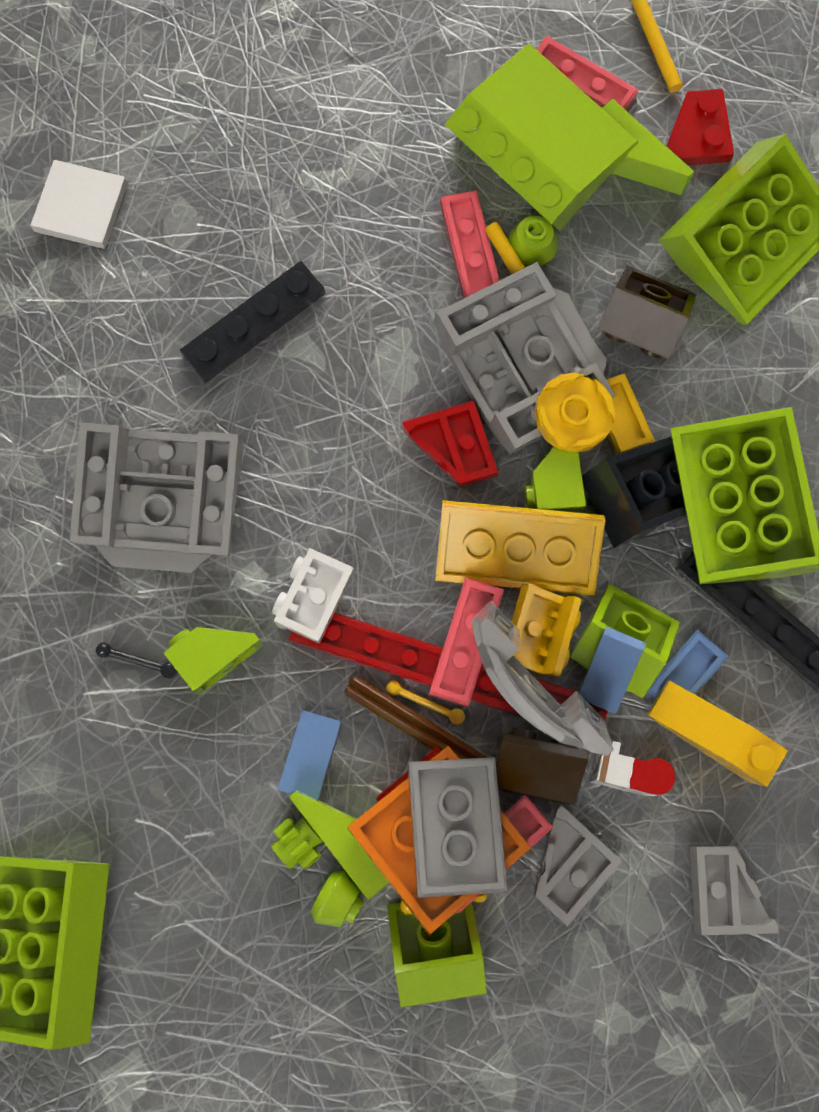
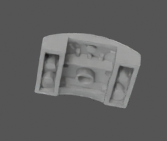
(511, 345)
(155, 496)
(570, 723)

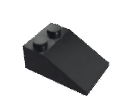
(636, 491)

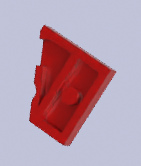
(702, 129)
(454, 443)

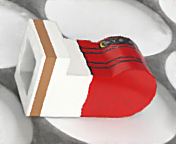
(632, 774)

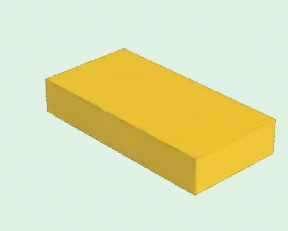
(629, 424)

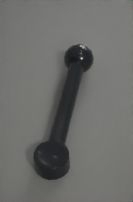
(104, 650)

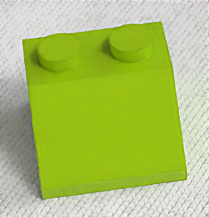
(636, 619)
(436, 964)

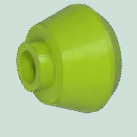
(534, 240)
(337, 901)

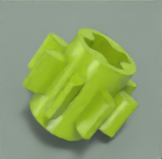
(296, 843)

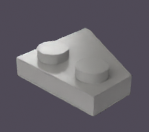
(572, 867)
(725, 895)

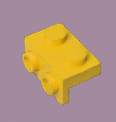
(545, 629)

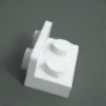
(313, 595)

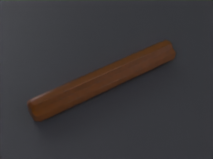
(406, 719)

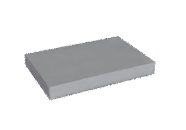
(456, 827)

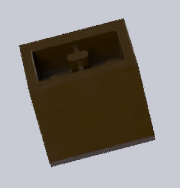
(539, 767)

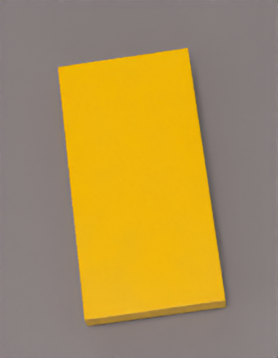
(519, 547)

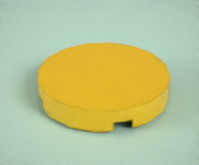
(574, 412)

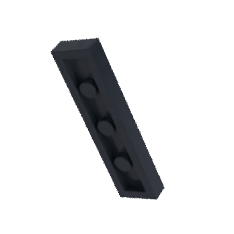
(252, 321)

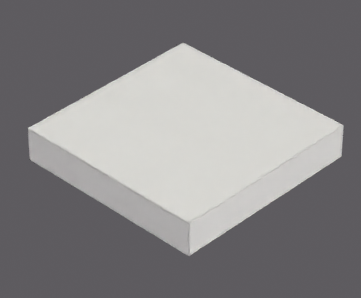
(79, 204)

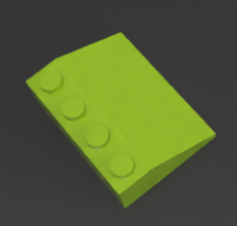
(541, 135)
(750, 229)
(747, 497)
(49, 949)

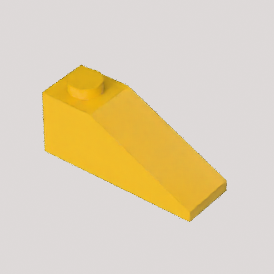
(718, 734)

